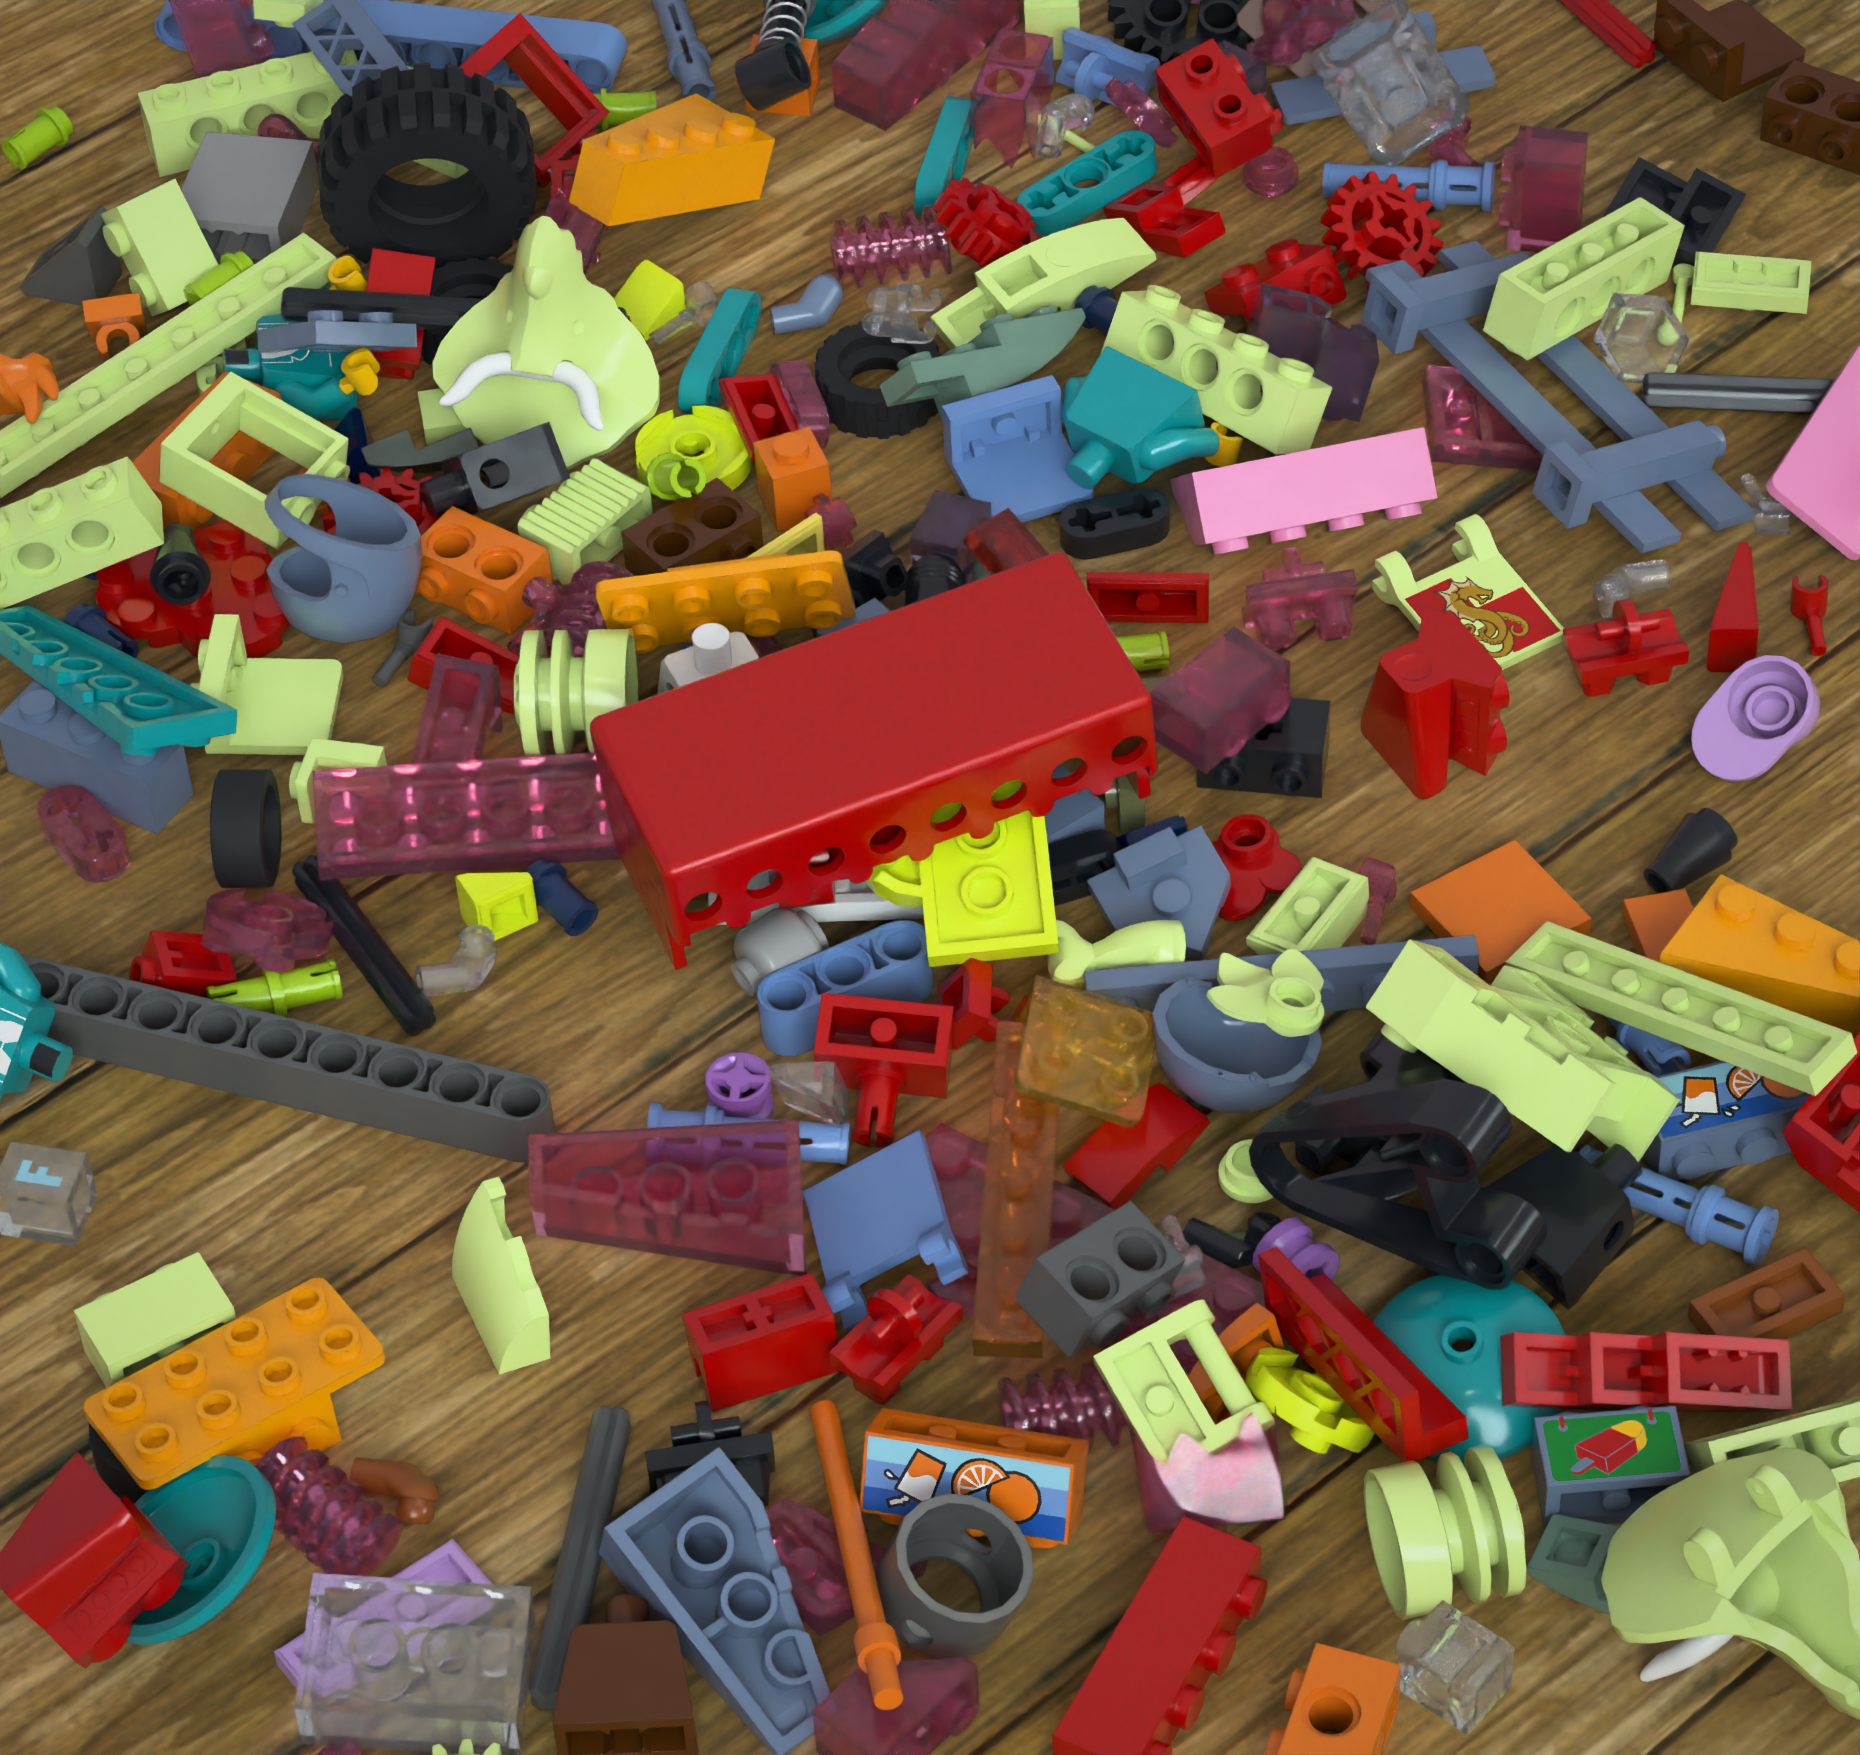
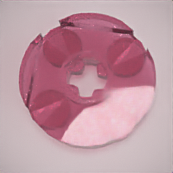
(271, 930)

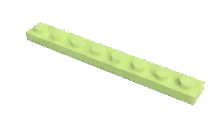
(158, 360)

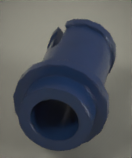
(1098, 307)
(93, 622)
(561, 897)

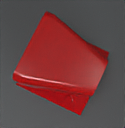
(1436, 704)
(88, 1564)

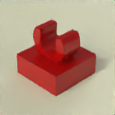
(973, 1001)

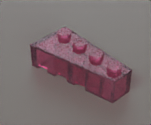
(913, 53)
(677, 1191)

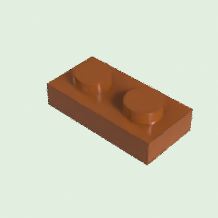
(1770, 1301)

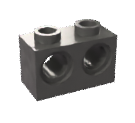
(1101, 1280)

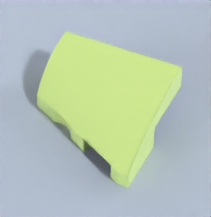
(499, 1283)

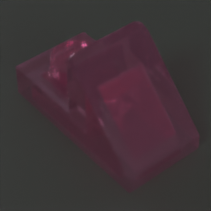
(459, 711)

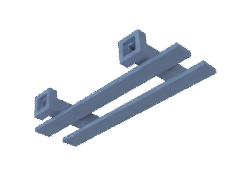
(1571, 469)

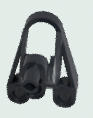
(1437, 1145)

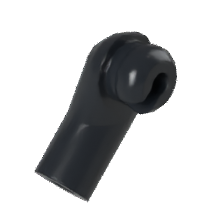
(1233, 1248)

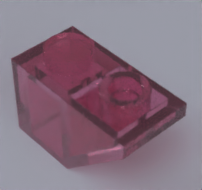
(936, 1703)

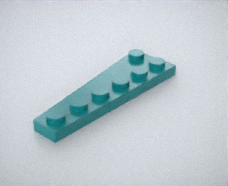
(110, 688)

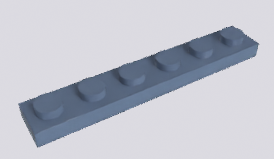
(1348, 973)

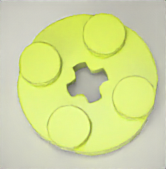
(706, 430)
(1305, 1402)

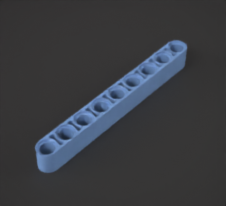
(451, 36)

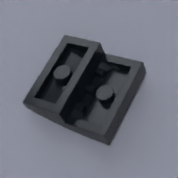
(1700, 204)

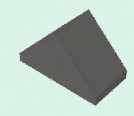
(75, 265)

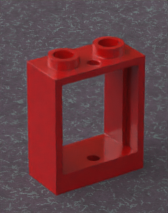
(549, 80)

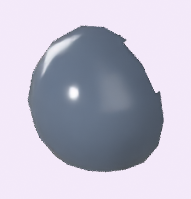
(1224, 1059)

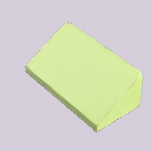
(1313, 911)

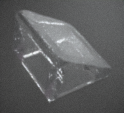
(813, 1089)

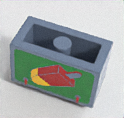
(1606, 1461)

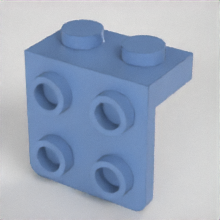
(1012, 449)

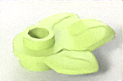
(1281, 997)

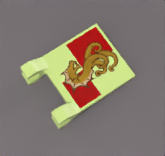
(1479, 591)

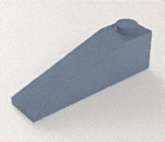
(712, 1569)

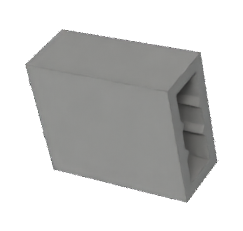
(251, 192)

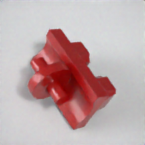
(1625, 646)
(894, 1338)

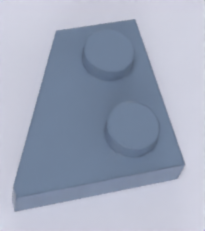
(330, 334)

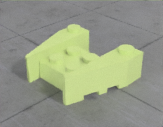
(1523, 1048)

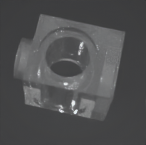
(1454, 1666)

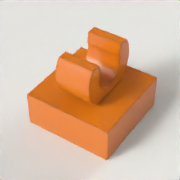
(114, 317)

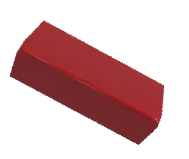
(757, 408)
(1151, 596)

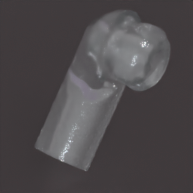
(1059, 116)
(466, 967)

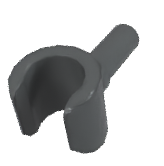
(409, 640)

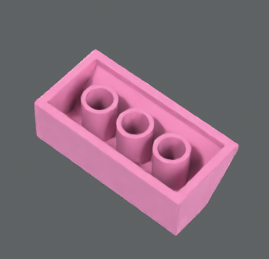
(1306, 488)

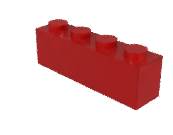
(1166, 1646)

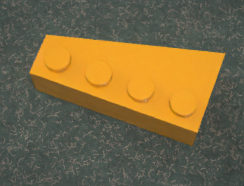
(671, 163)

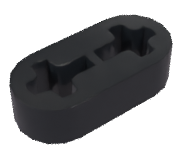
(1114, 523)
(1079, 859)

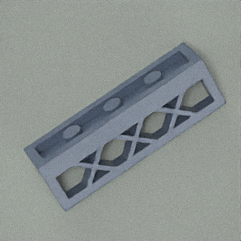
(354, 32)

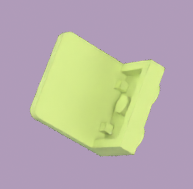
(276, 699)

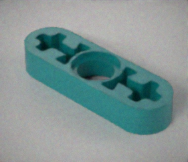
(946, 152)
(1118, 163)
(720, 348)

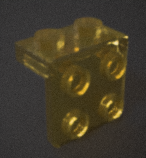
(1084, 1051)

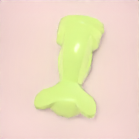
(1131, 946)

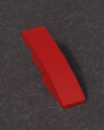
(1647, 1371)

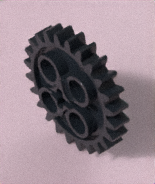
(1161, 25)

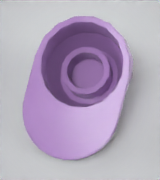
(1755, 718)

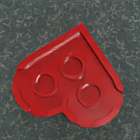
(236, 587)

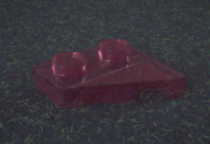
(1468, 427)
(814, 1564)

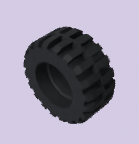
(427, 117)

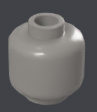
(774, 943)

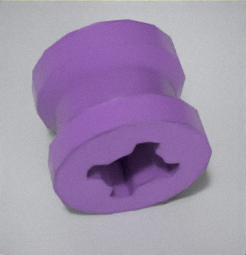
(740, 1076)
(1296, 1242)

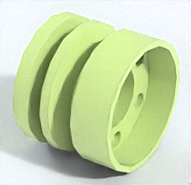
(568, 690)
(1458, 1529)

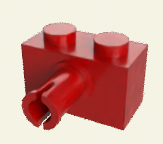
(885, 1052)

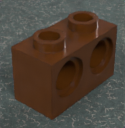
(1814, 115)
(693, 532)

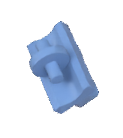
(1094, 61)

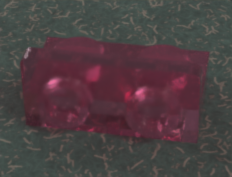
(1297, 27)

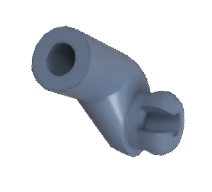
(812, 309)

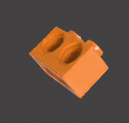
(480, 569)

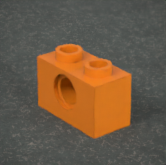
(1339, 1694)

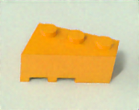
(1770, 954)

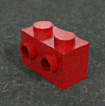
(1215, 107)

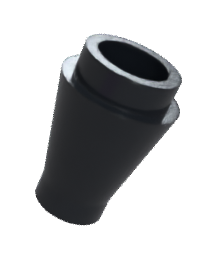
(179, 567)
(1693, 850)

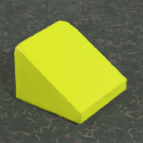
(651, 297)
(497, 900)

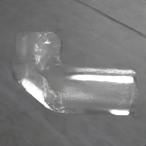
(1630, 580)

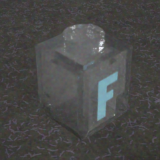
(45, 1193)

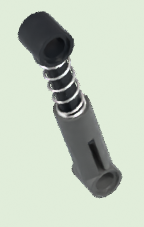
(777, 64)

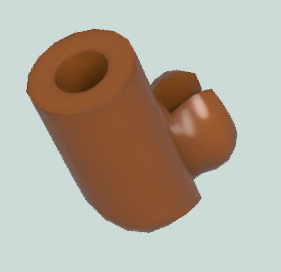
(400, 1480)

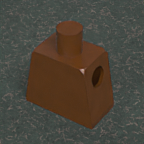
(624, 1687)

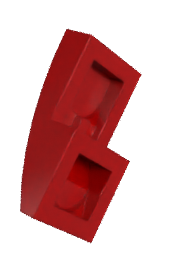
(1164, 221)
(1122, 1157)

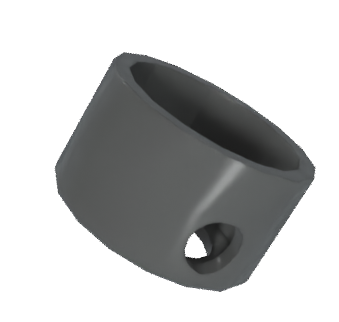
(939, 1532)

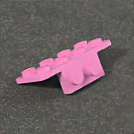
(1822, 466)

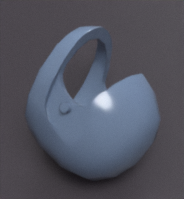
(346, 582)

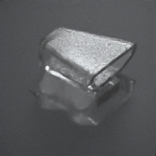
(1390, 84)

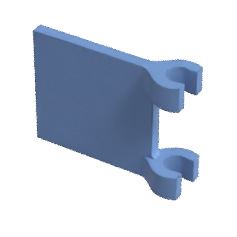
(878, 1219)

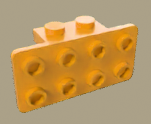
(742, 594)
(239, 1387)

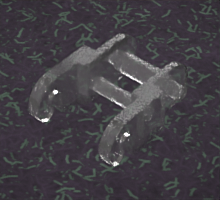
(889, 313)

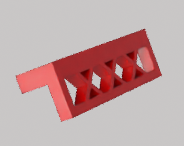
(1359, 1361)

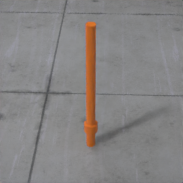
(875, 1640)

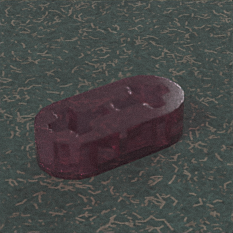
(803, 397)
(73, 839)

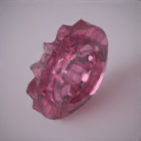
(1142, 111)

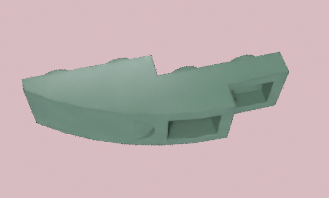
(993, 360)

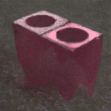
(1002, 116)
(1214, 1490)

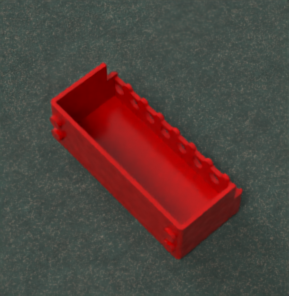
(869, 736)

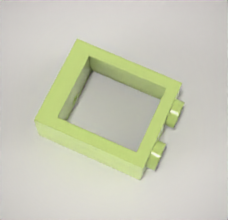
(247, 408)

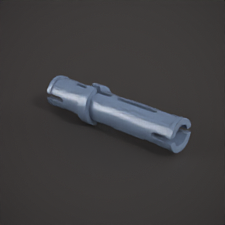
(694, 76)

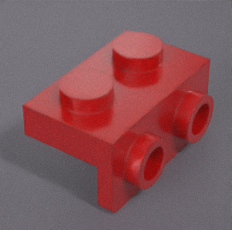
(1287, 266)

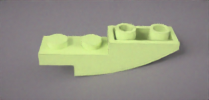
(1046, 274)

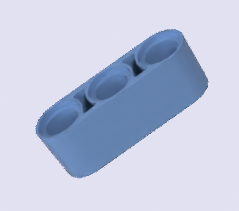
(876, 964)

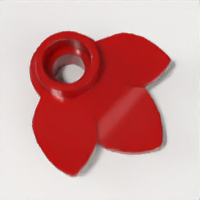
(1255, 865)

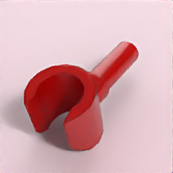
(1811, 607)

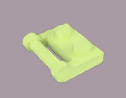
(1158, 1393)

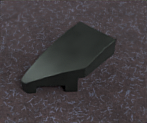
(400, 453)

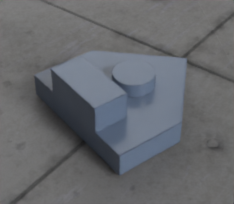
(1166, 881)

